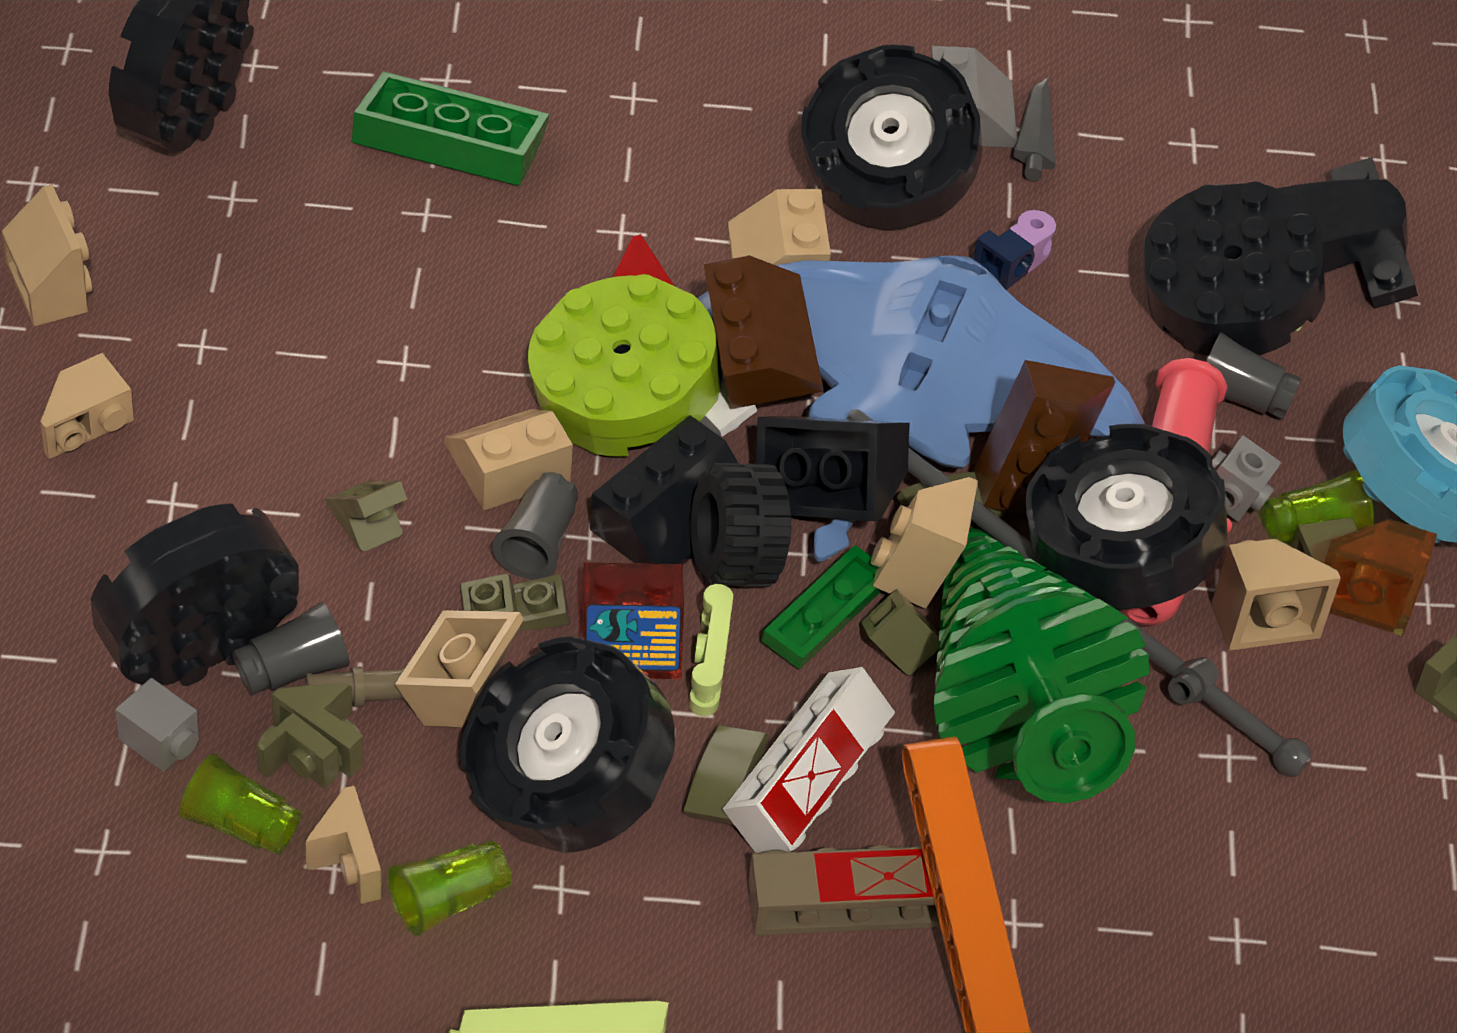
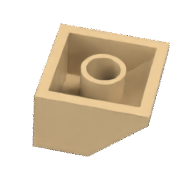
(782, 228)
(510, 455)
(925, 541)
(1272, 595)
(456, 664)

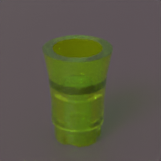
(1321, 502)
(238, 806)
(447, 884)

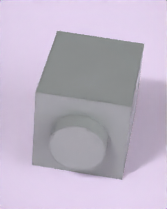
(157, 725)

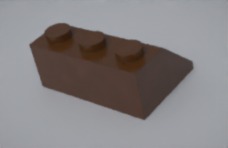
(762, 331)
(1039, 414)

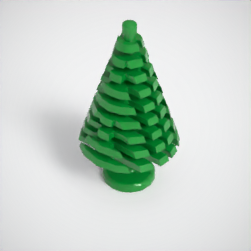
(1035, 674)

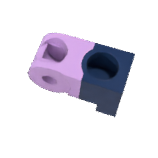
(1018, 248)

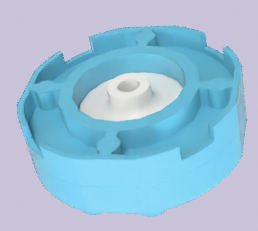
(1407, 446)

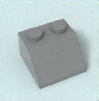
(990, 91)

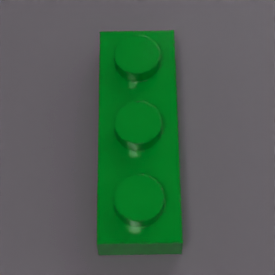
(823, 609)

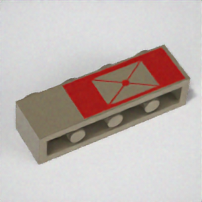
(840, 891)

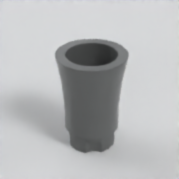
(1252, 378)
(535, 532)
(291, 650)

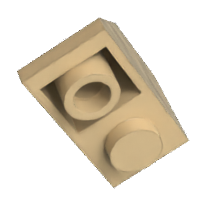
(85, 405)

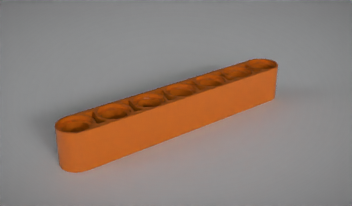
(963, 888)

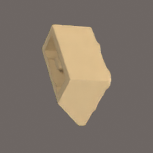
(47, 259)

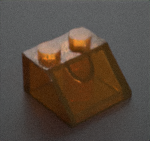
(1380, 573)

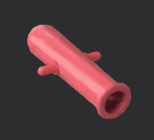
(1188, 408)

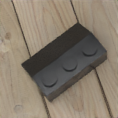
(836, 464)
(650, 501)

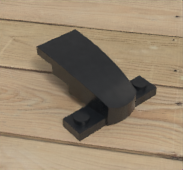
(1362, 223)

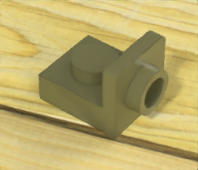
(304, 749)

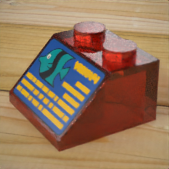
(636, 612)

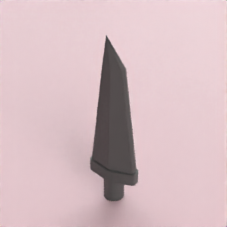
(1035, 139)

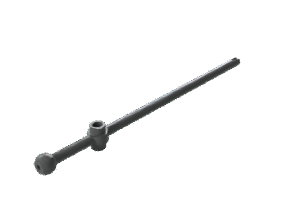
(1190, 679)

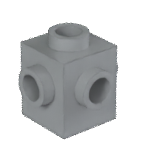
(1245, 476)

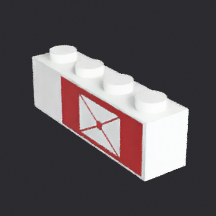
(809, 761)

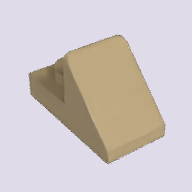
(345, 839)

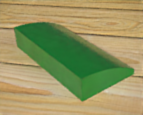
(449, 128)

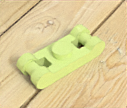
(711, 650)

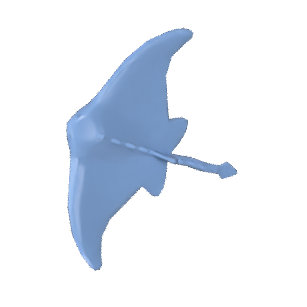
(929, 349)

